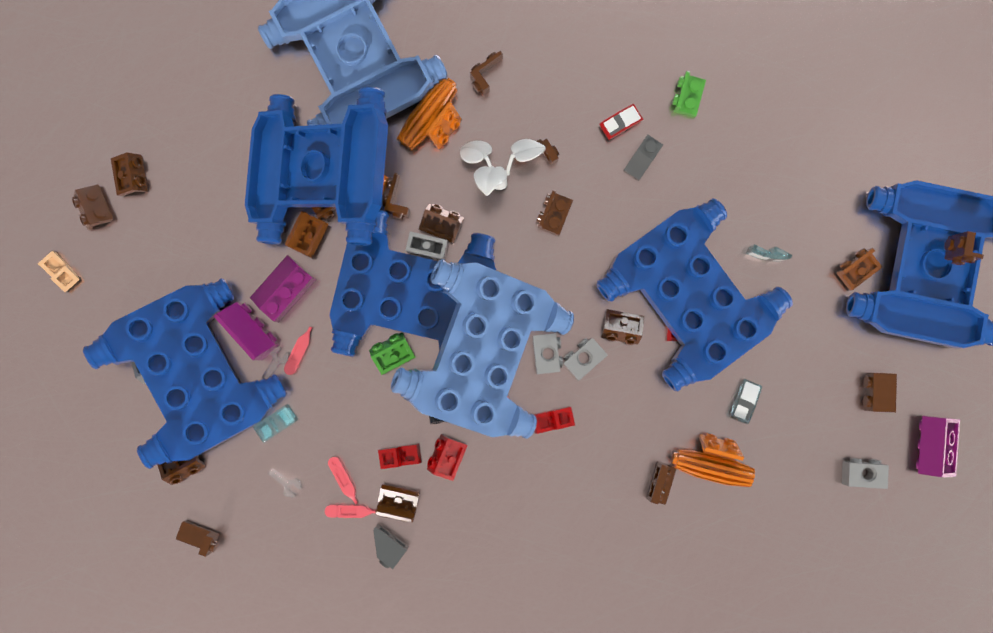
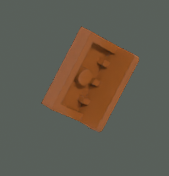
(306, 234)
(859, 269)

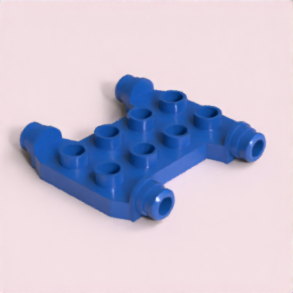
(318, 166)
(394, 290)
(929, 294)
(694, 295)
(185, 373)

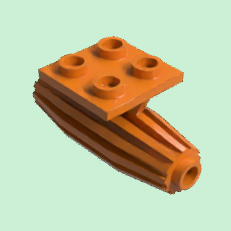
(432, 117)
(715, 462)

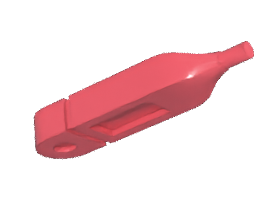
(298, 353)
(342, 477)
(347, 511)

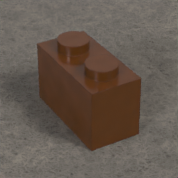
(880, 392)

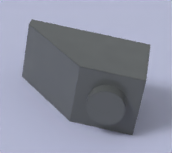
(643, 157)
(388, 547)

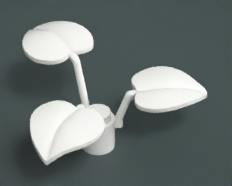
(496, 177)

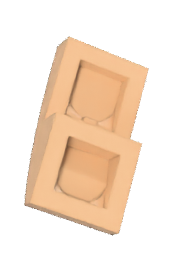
(59, 270)

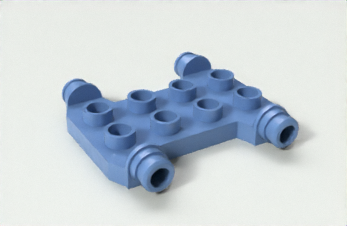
(351, 54)
(482, 350)

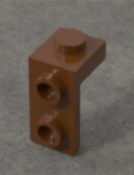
(479, 82)
(550, 153)
(396, 210)
(198, 537)

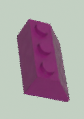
(282, 289)
(247, 330)
(938, 446)

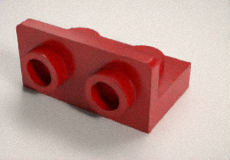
(446, 457)

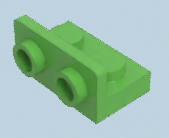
(689, 94)
(391, 353)

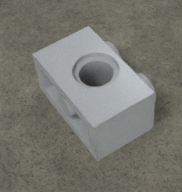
(426, 246)
(595, 356)
(544, 365)
(876, 477)

